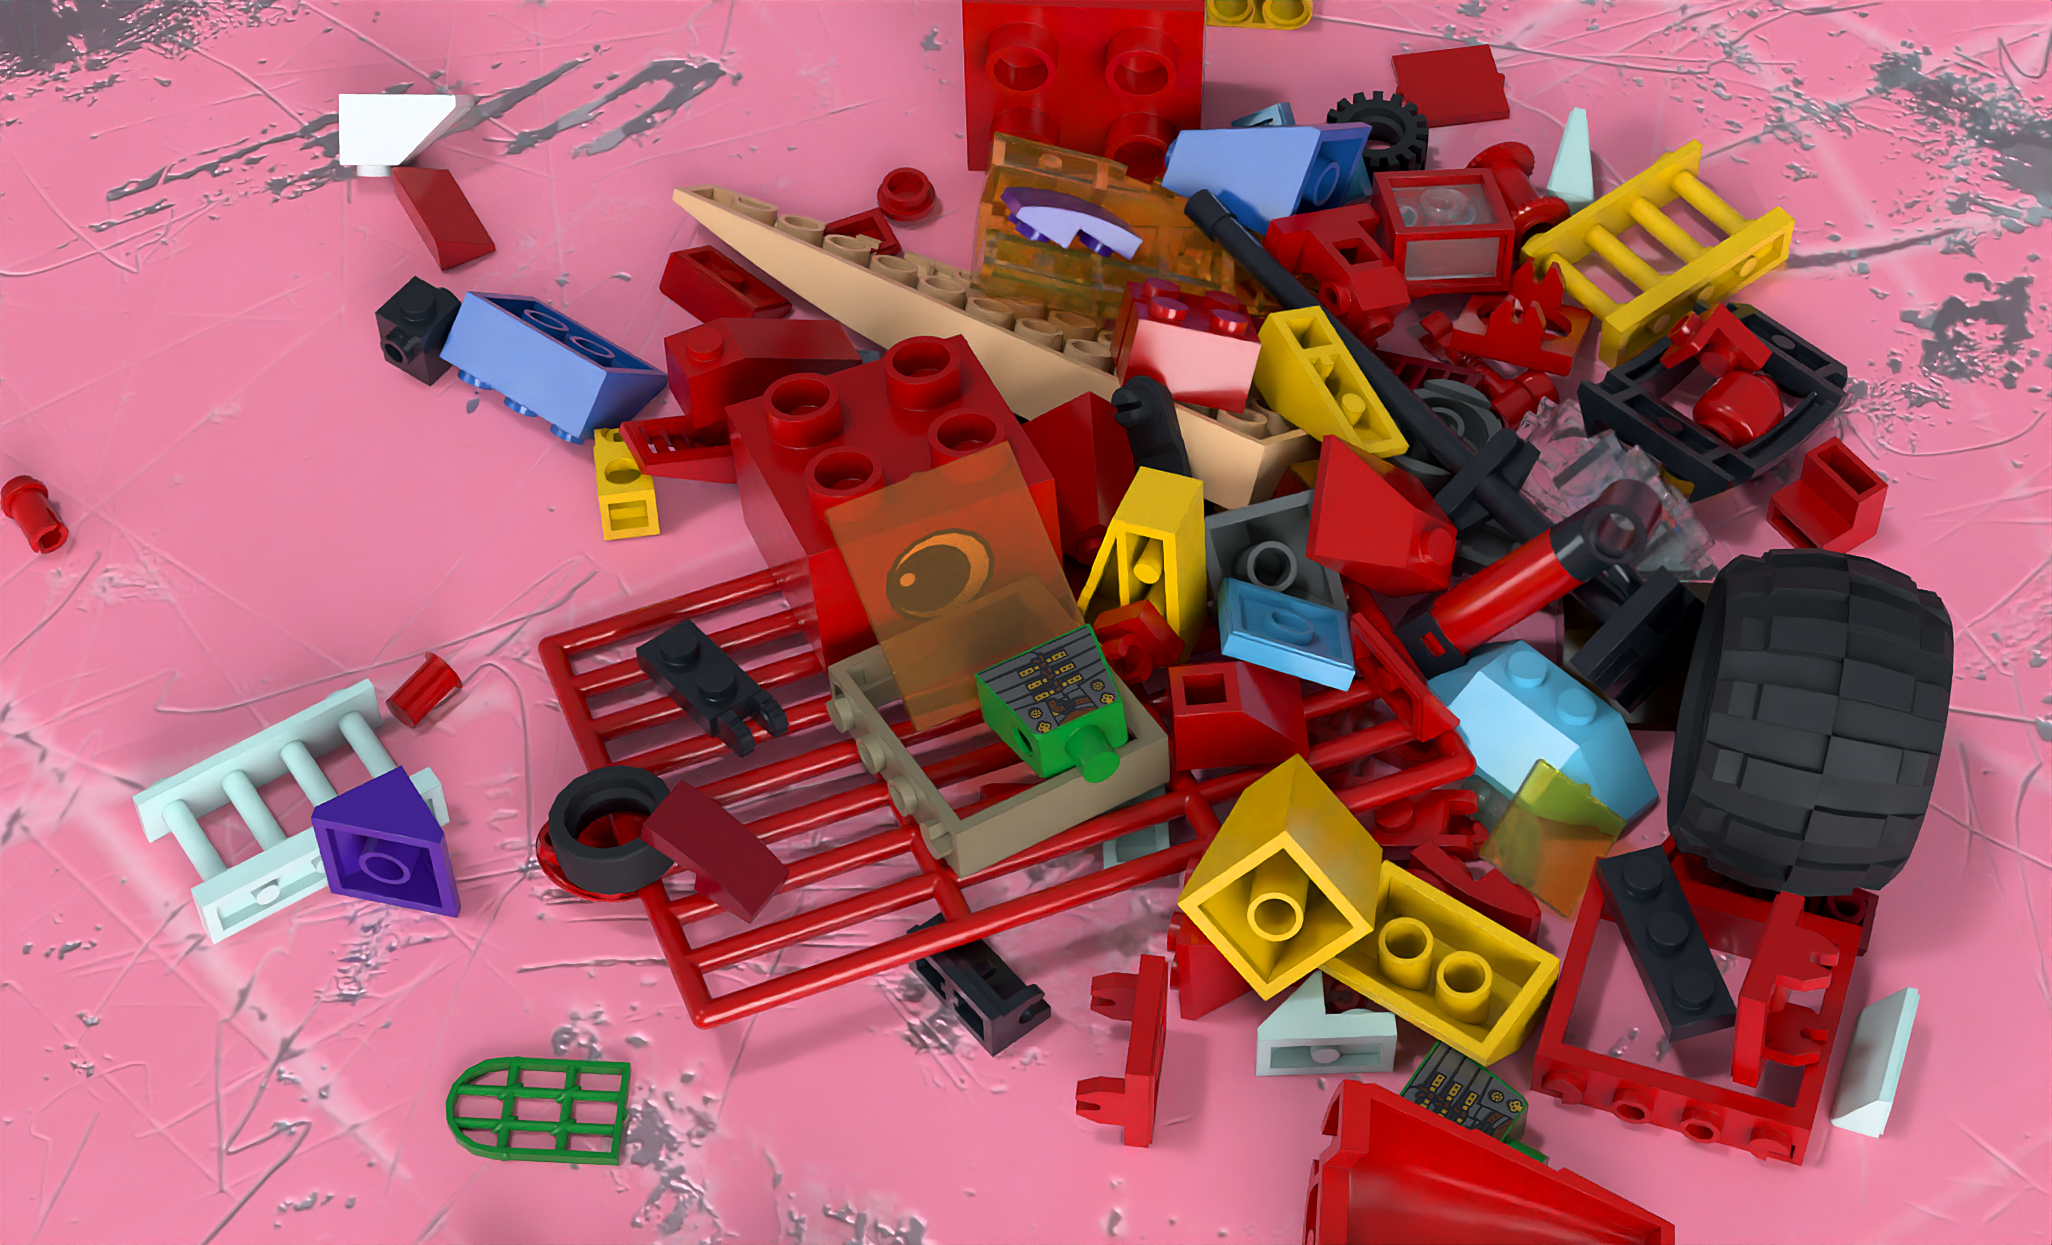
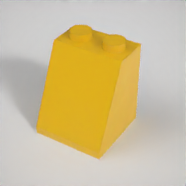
(1285, 879)

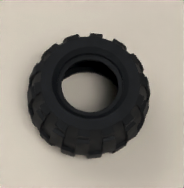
(1810, 722)

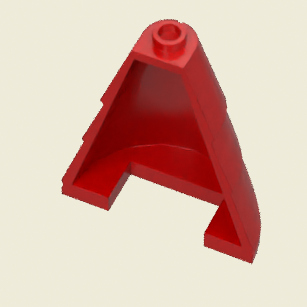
(1426, 1181)

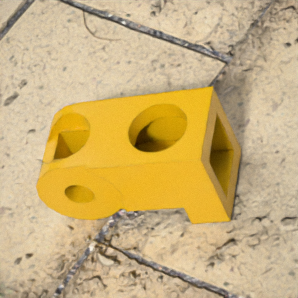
(623, 492)

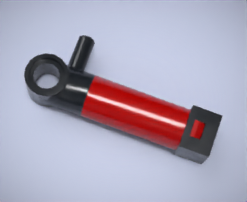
(1454, 622)

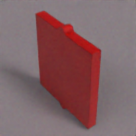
(1452, 85)

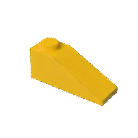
(1319, 386)

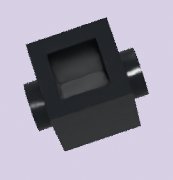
(415, 329)

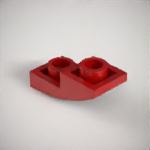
(1490, 895)

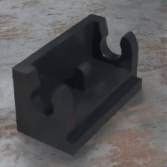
(982, 992)

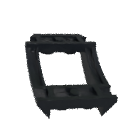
(1633, 407)

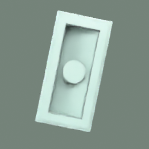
(1874, 1063)

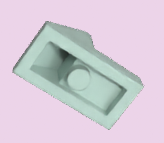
(1307, 1041)

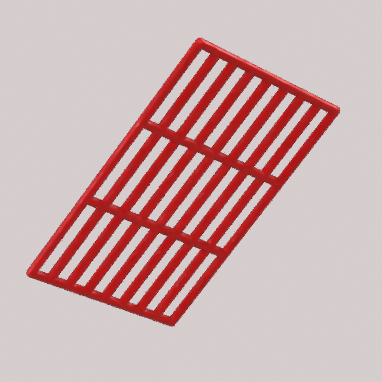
(937, 877)

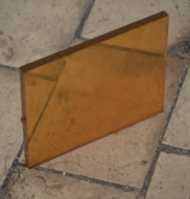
(953, 577)

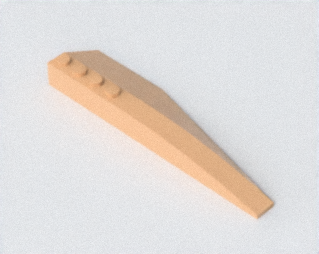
(1028, 351)

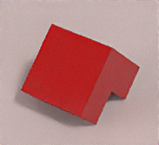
(1832, 503)

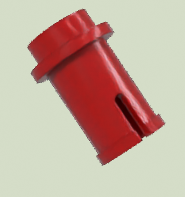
(27, 503)

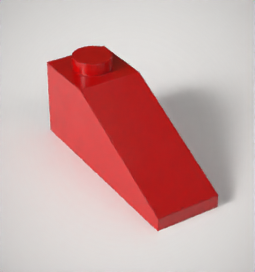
(744, 356)

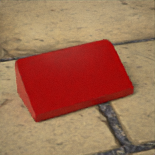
(441, 215)
(717, 287)
(1399, 682)

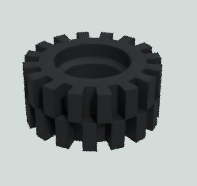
(1390, 124)

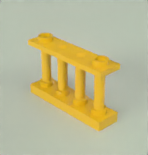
(1710, 272)

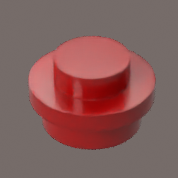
(906, 195)

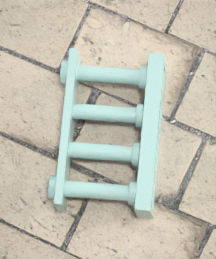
(288, 865)

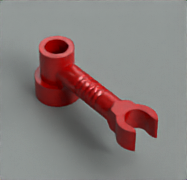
(1508, 397)

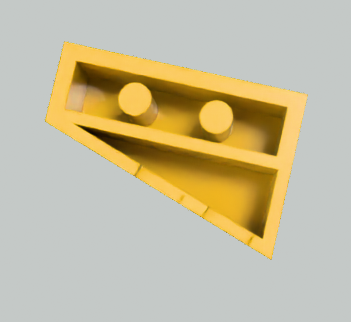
(1155, 555)

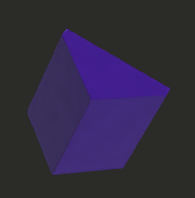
(386, 846)

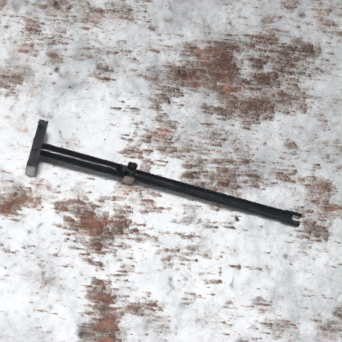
(1638, 636)

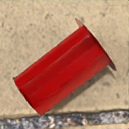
(423, 690)

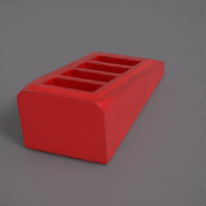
(699, 453)

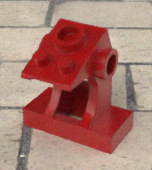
(1353, 271)

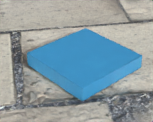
(1285, 633)

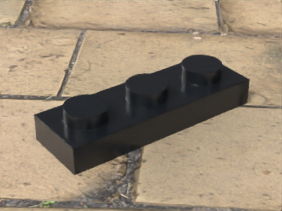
(1666, 943)

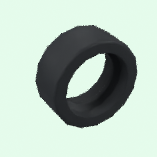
(595, 796)

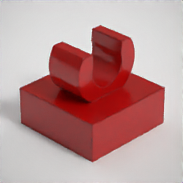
(1137, 640)

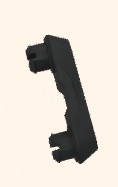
(1152, 425)

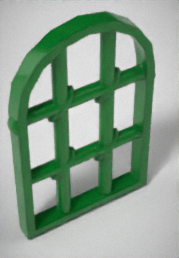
(560, 1129)

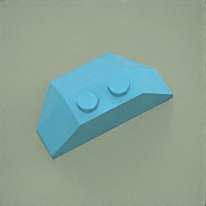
(1526, 709)

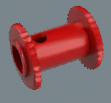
(1530, 213)

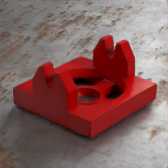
(1519, 322)
(1765, 1020)
(1134, 1099)

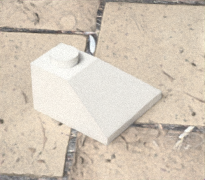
(394, 127)

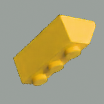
(1448, 969)

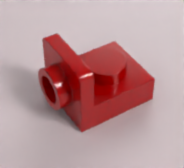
(1716, 341)

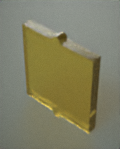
(1552, 837)

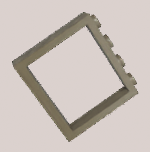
(971, 844)

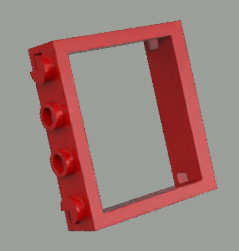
(1671, 1101)

